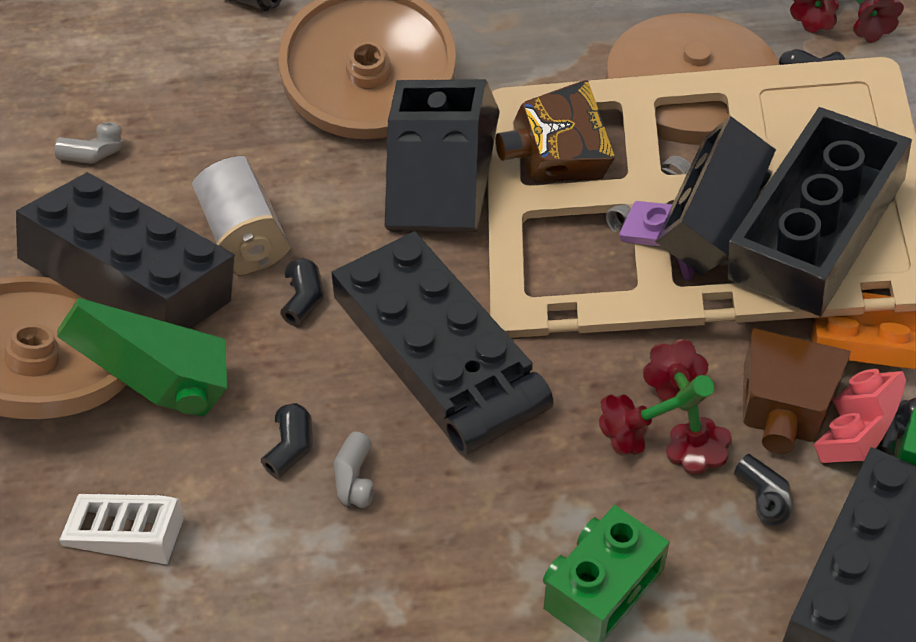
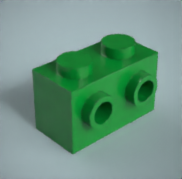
(604, 574)

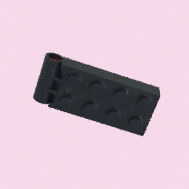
(441, 342)

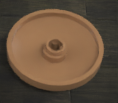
(687, 45)
(347, 54)
(37, 369)

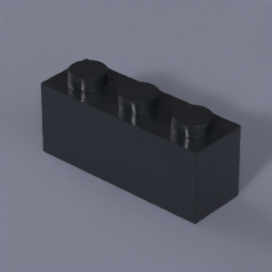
(716, 195)

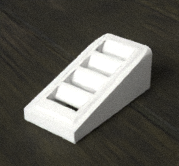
(147, 546)

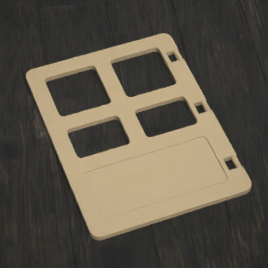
(769, 102)

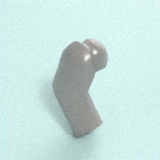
(91, 151)
(347, 471)

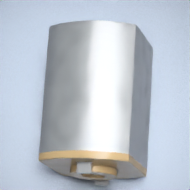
(240, 214)

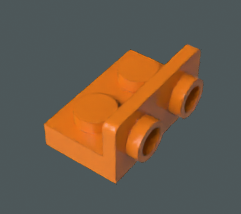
(871, 337)

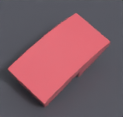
(865, 416)

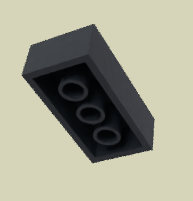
(818, 210)
(123, 253)

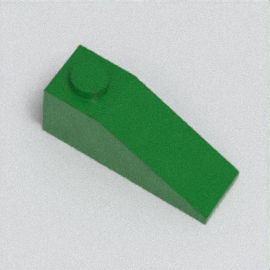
(153, 357)

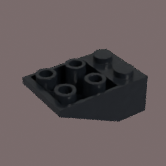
(439, 154)

